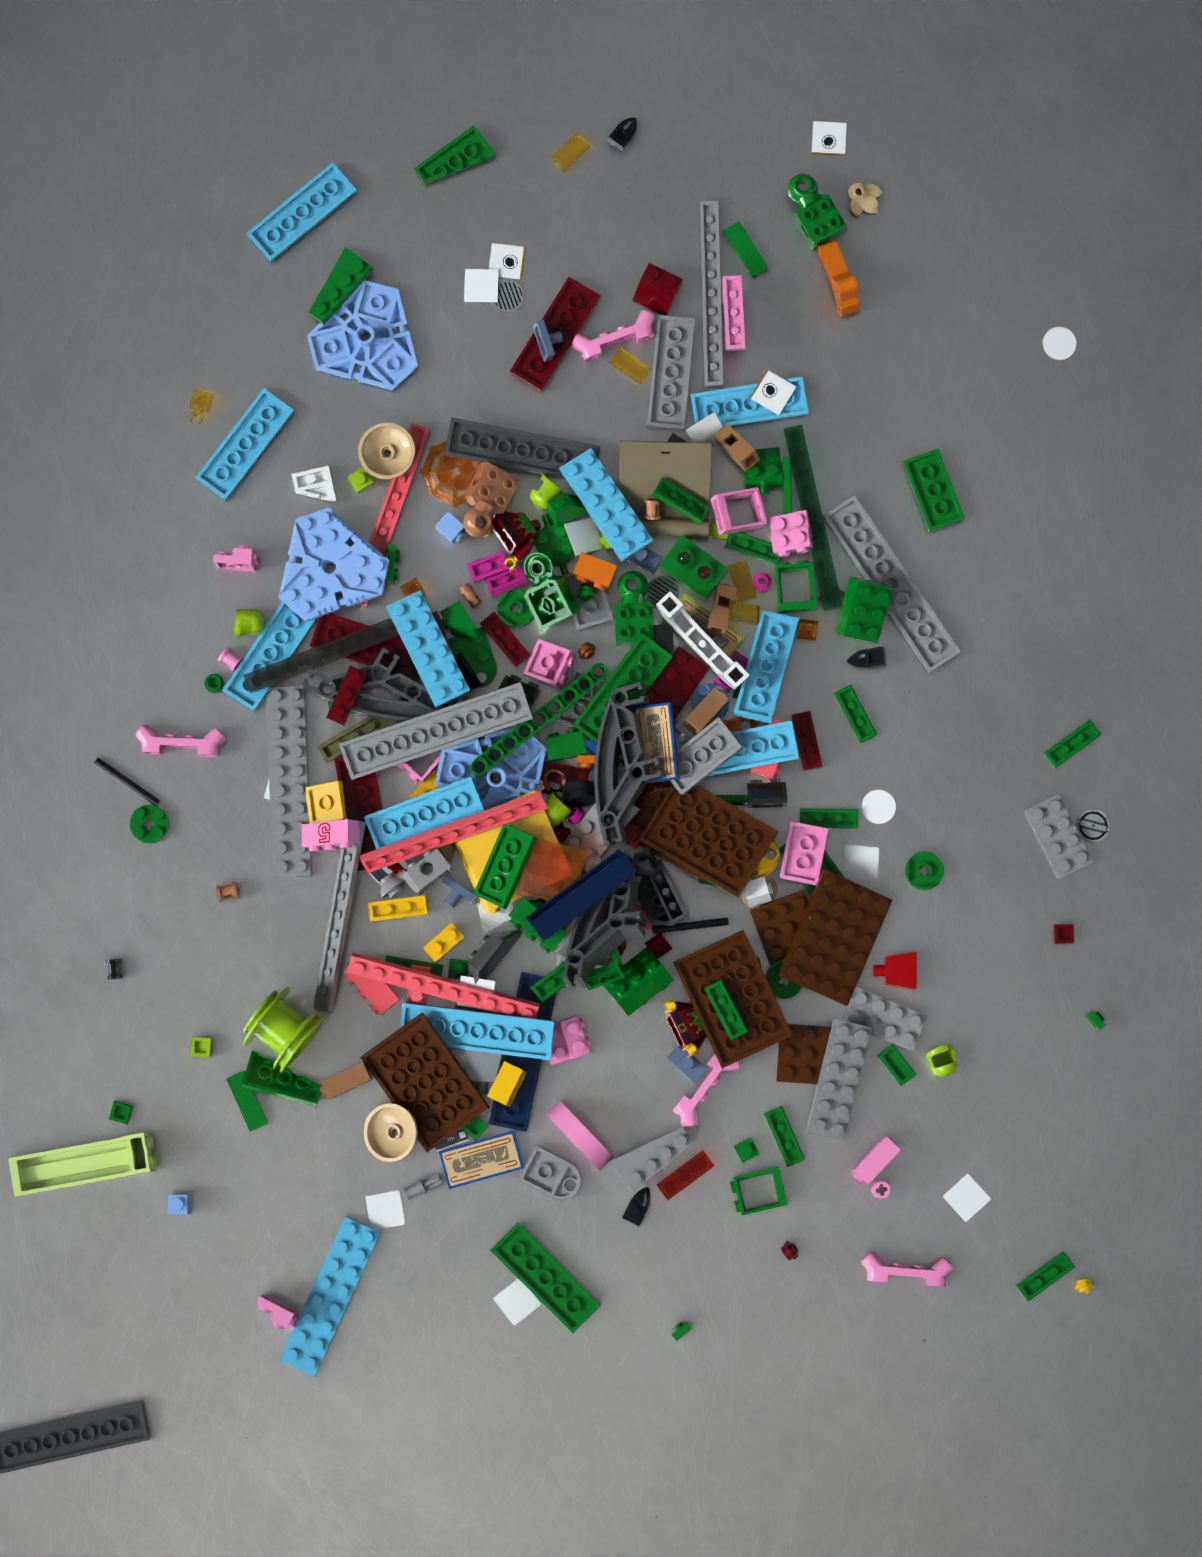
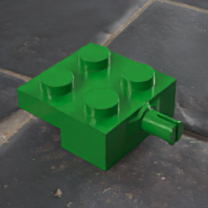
(766, 472)

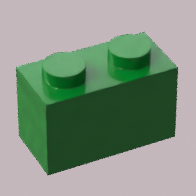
(565, 746)

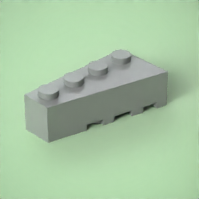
(644, 1162)

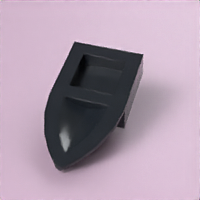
(623, 133)
(869, 658)
(638, 1207)

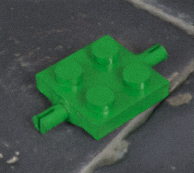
(555, 544)

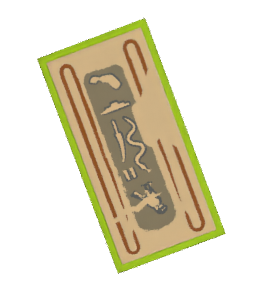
(728, 643)

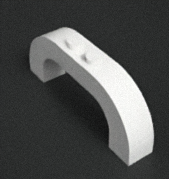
(700, 642)

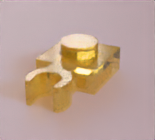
(200, 403)

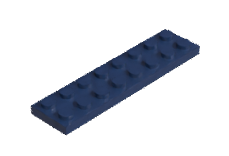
(519, 1112)

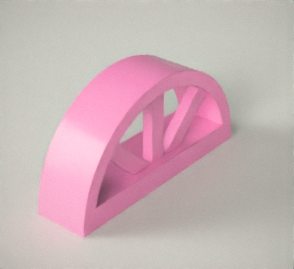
(733, 313)
(579, 1135)

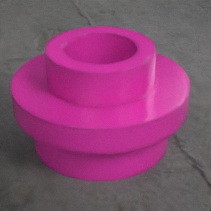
(762, 588)
(576, 815)

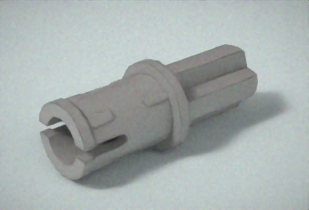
(423, 1186)

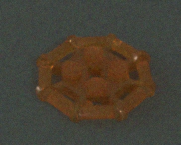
(445, 477)

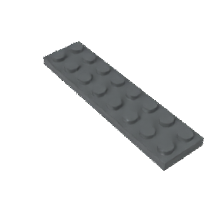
(512, 447)
(72, 1436)

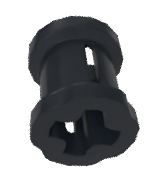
(113, 969)

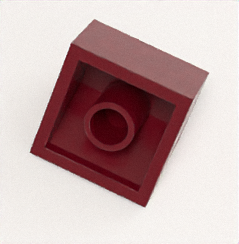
(657, 290)

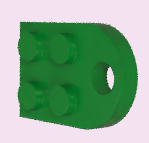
(477, 653)

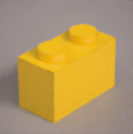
(444, 942)

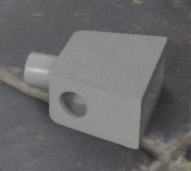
(482, 1068)

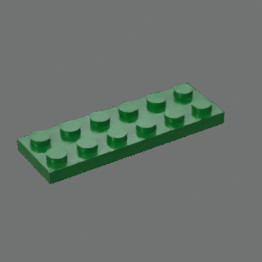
(640, 664)
(545, 1277)

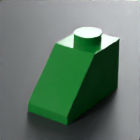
(565, 509)
(458, 621)

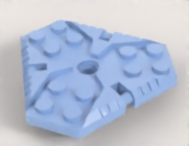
(384, 358)
(323, 541)
(520, 766)

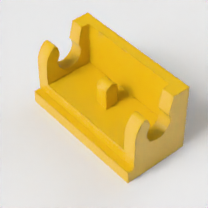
(507, 1084)

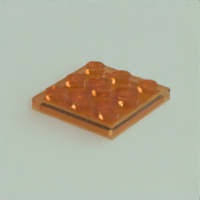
(550, 869)

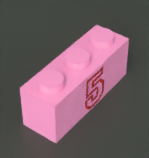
(330, 835)

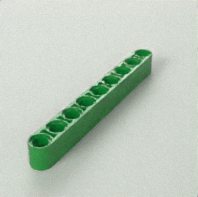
(547, 715)

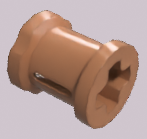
(652, 509)
(227, 891)

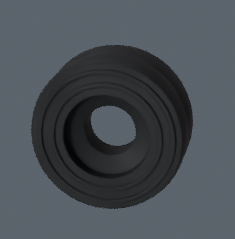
(579, 793)

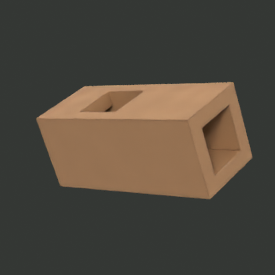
(737, 448)
(719, 612)
(706, 711)
(345, 1081)

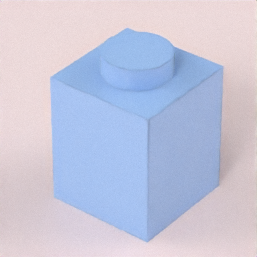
(451, 528)
(179, 1204)

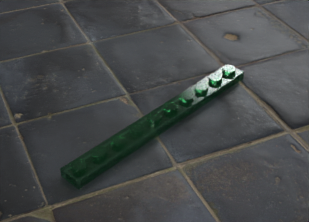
(809, 501)

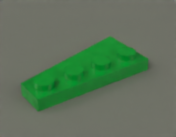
(459, 154)
(342, 282)
(263, 1078)

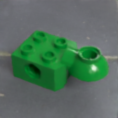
(817, 213)
(550, 596)
(633, 613)

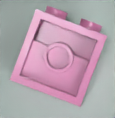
(791, 533)
(242, 559)
(550, 664)
(569, 1040)
(282, 1316)

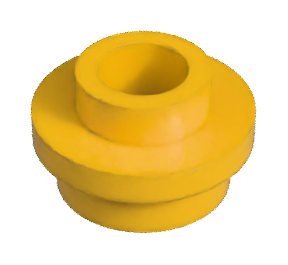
(1084, 1286)

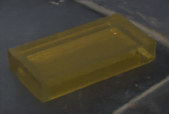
(570, 152)
(630, 366)
(742, 581)
(744, 612)

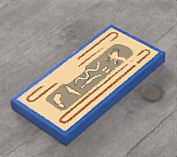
(659, 738)
(481, 1159)

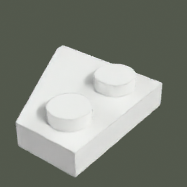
(315, 484)

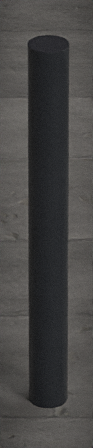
(127, 782)
(690, 925)

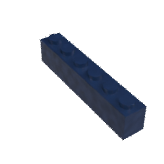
(581, 895)

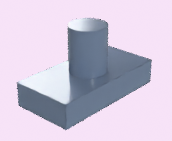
(546, 340)
(646, 560)
(457, 892)
(689, 1066)

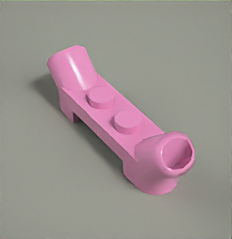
(592, 348)
(153, 743)
(687, 1108)
(879, 1272)

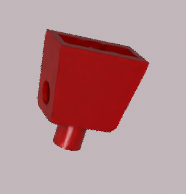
(899, 970)

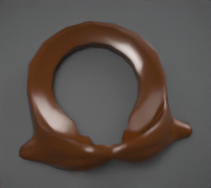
(547, 788)

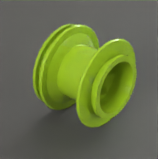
(282, 1028)

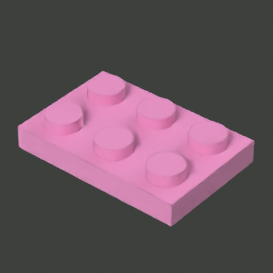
(803, 853)

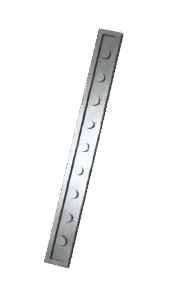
(711, 294)
(338, 925)

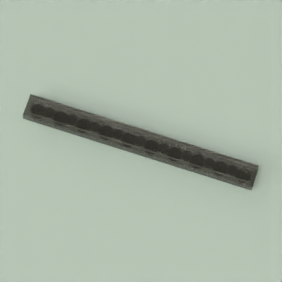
(321, 655)

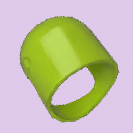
(545, 493)
(248, 621)
(557, 810)
(942, 1060)

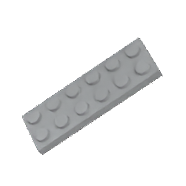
(670, 372)
(838, 1079)

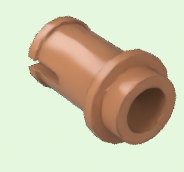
(470, 595)

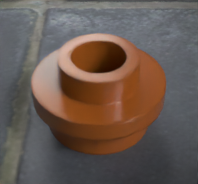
(586, 650)

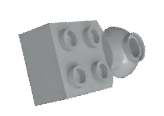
(415, 876)

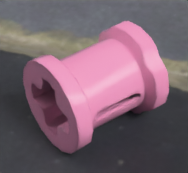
(230, 659)
(876, 1186)

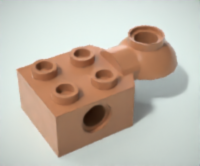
(490, 494)

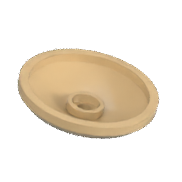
(386, 438)
(381, 1136)

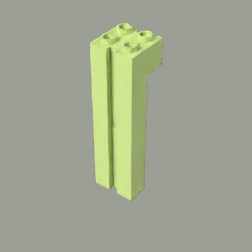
(82, 1164)

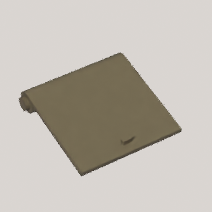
(685, 467)

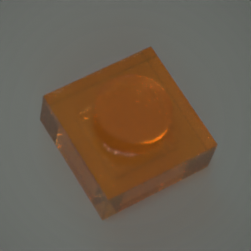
(412, 587)
(807, 629)

